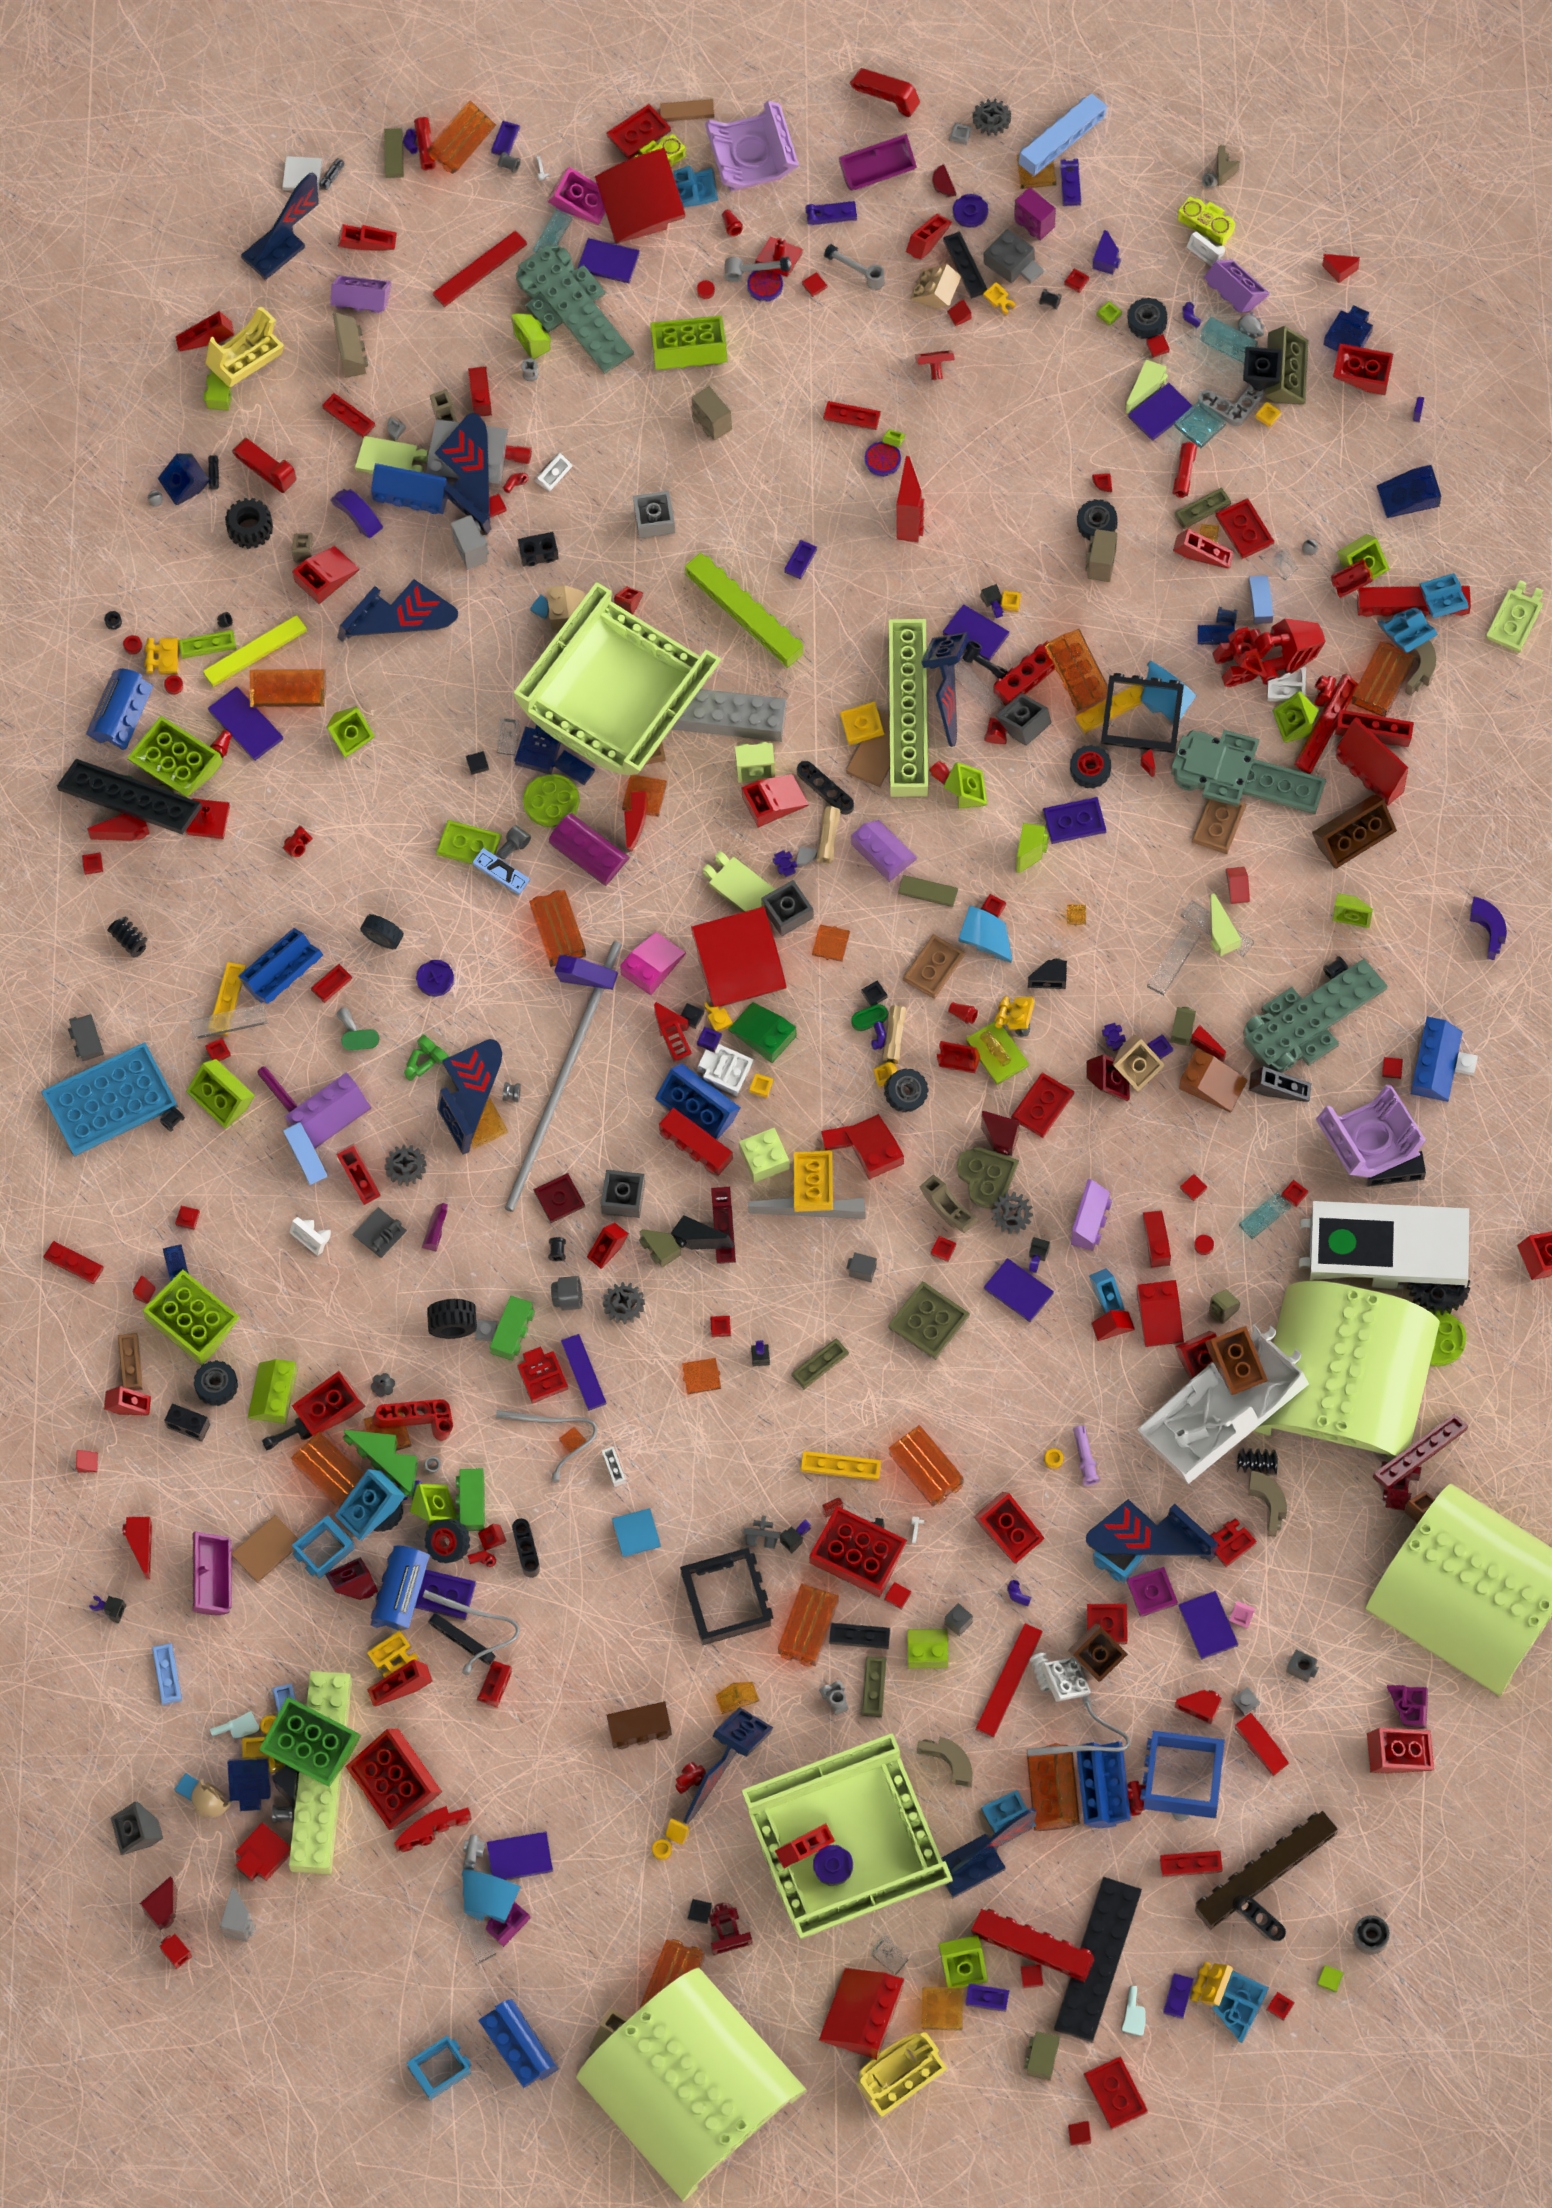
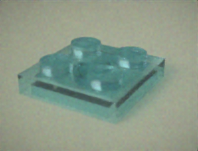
(1200, 424)

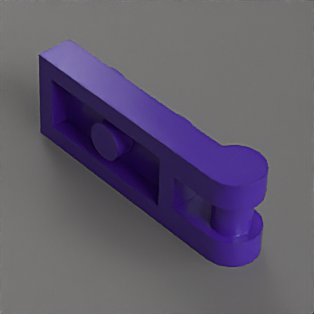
(1070, 182)
(831, 213)

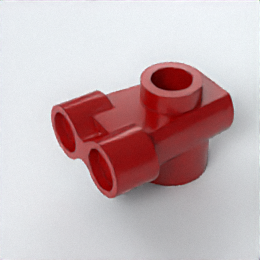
(1326, 687)
(296, 843)
(690, 1776)
(1134, 1796)

